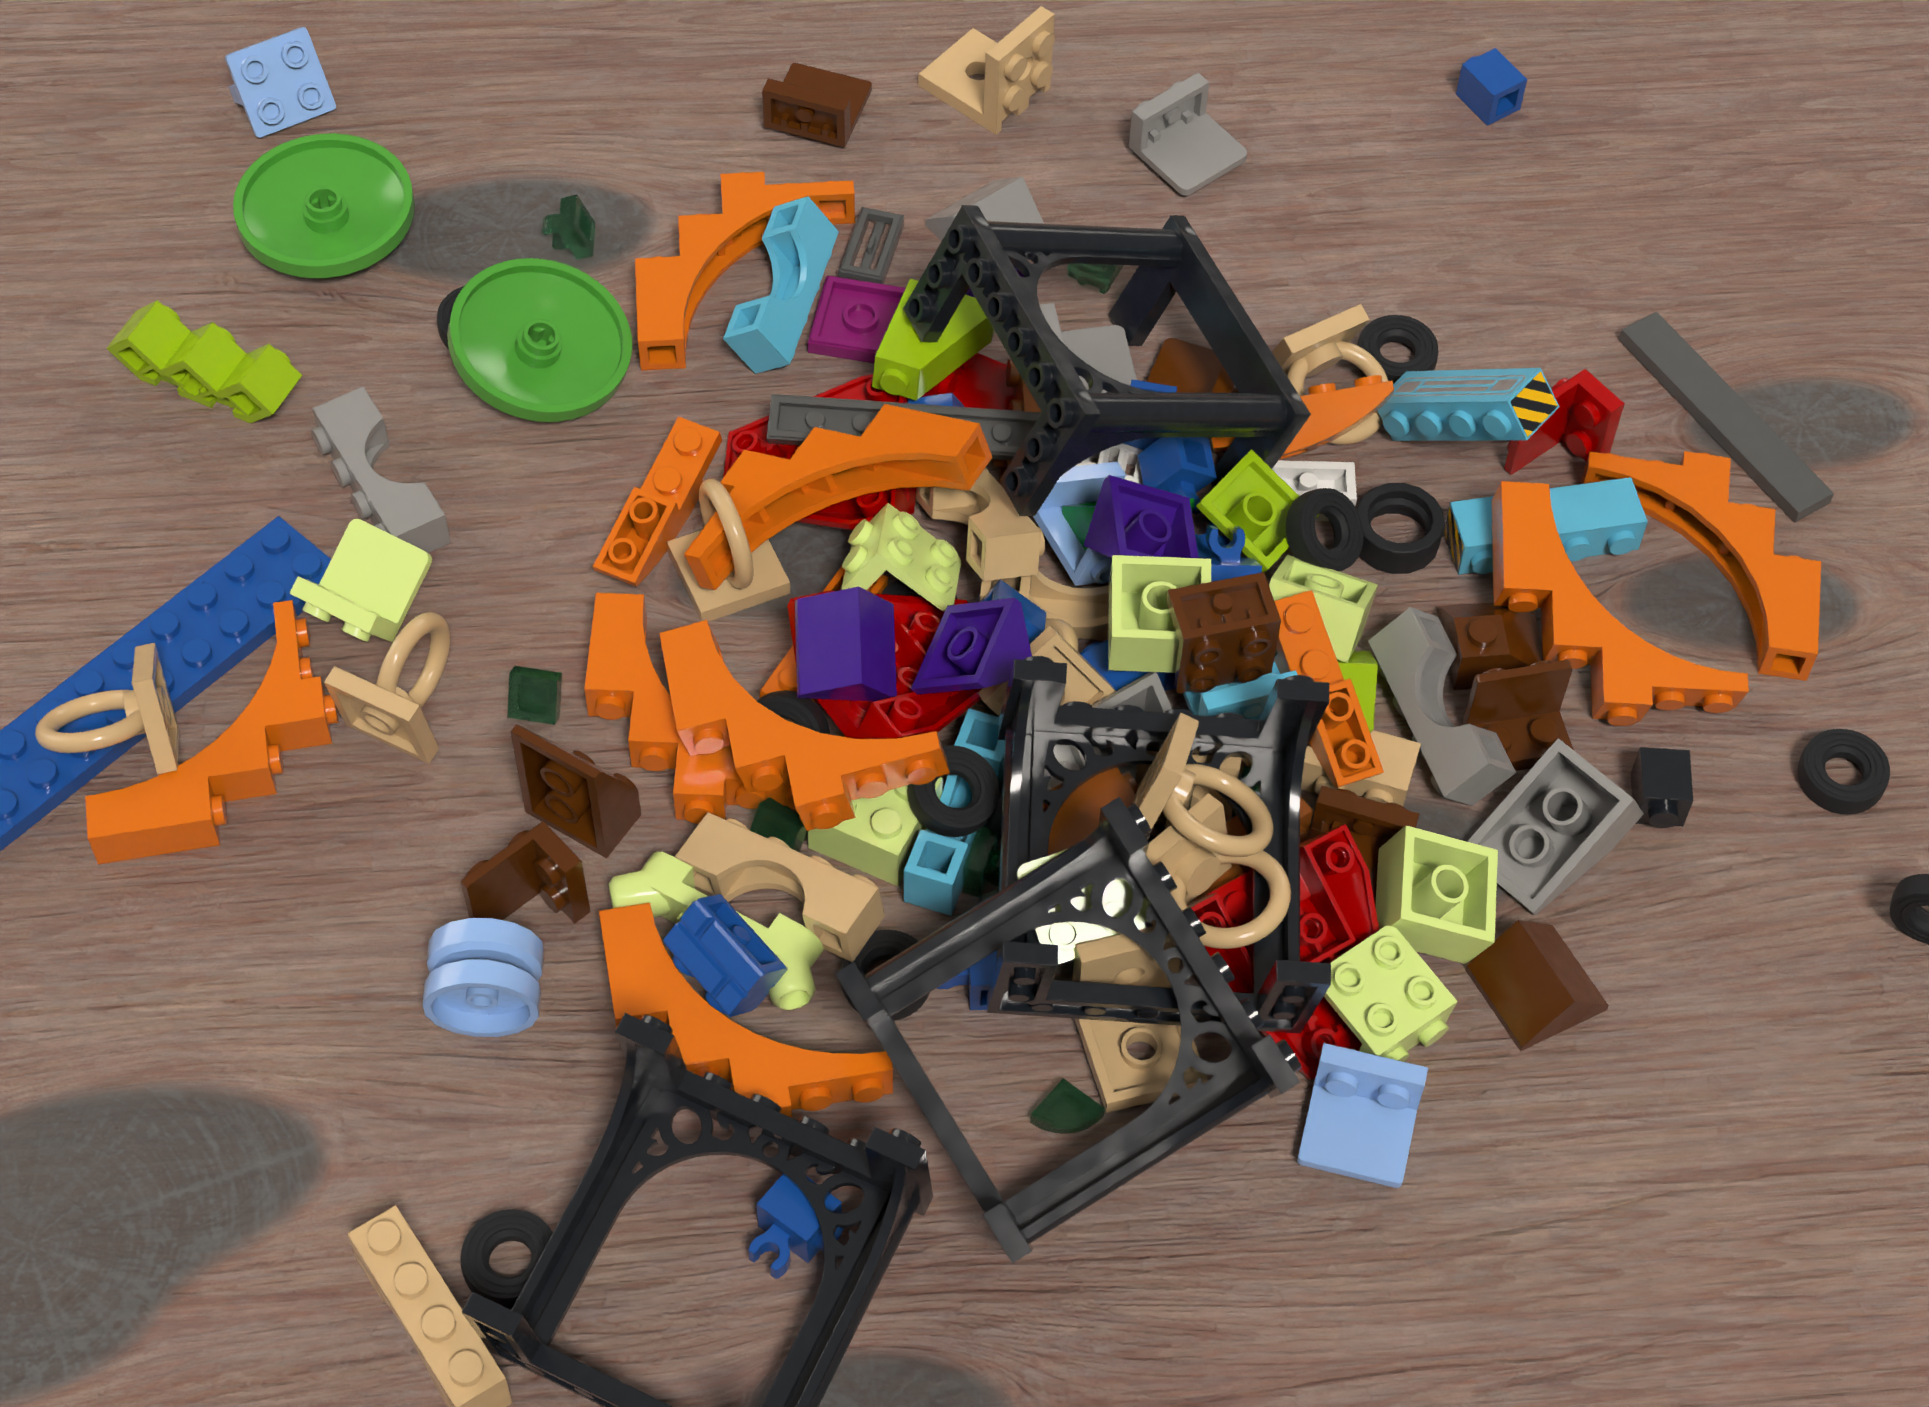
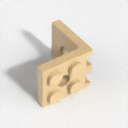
(1011, 68)
(1118, 1075)

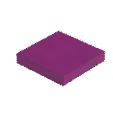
(852, 318)

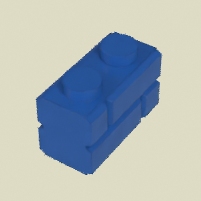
(724, 956)

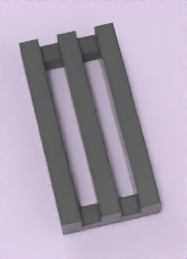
(864, 272)

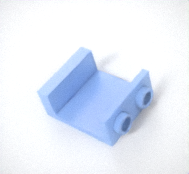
(1076, 486)

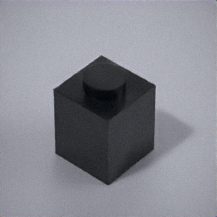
(1662, 786)

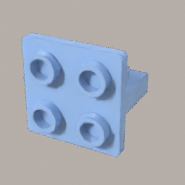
(279, 82)

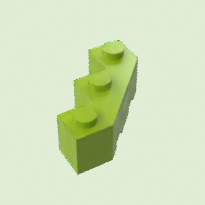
(204, 363)

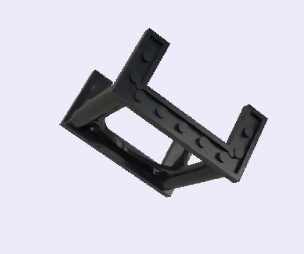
(1084, 421)
(1275, 745)
(1107, 854)
(653, 1089)

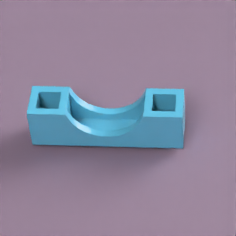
(799, 248)
(936, 862)

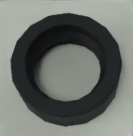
(1408, 501)

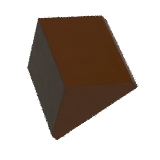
(1534, 983)

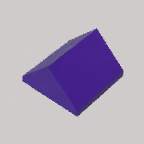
(1141, 522)
(845, 646)
(974, 647)

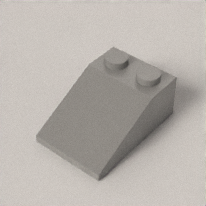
(1555, 826)

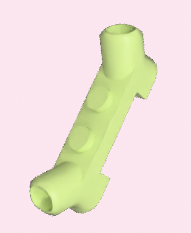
(671, 890)

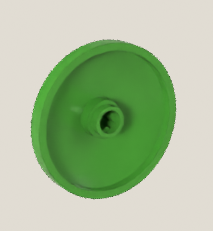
(324, 205)
(539, 340)

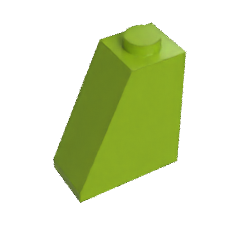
(914, 367)

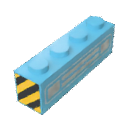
(1468, 405)
(1588, 518)

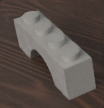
(355, 438)
(1414, 660)

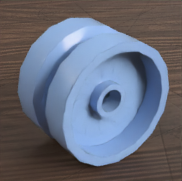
(483, 977)

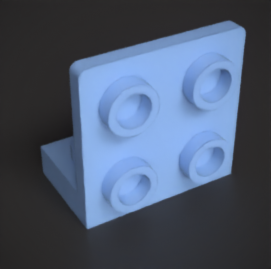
(1362, 1115)

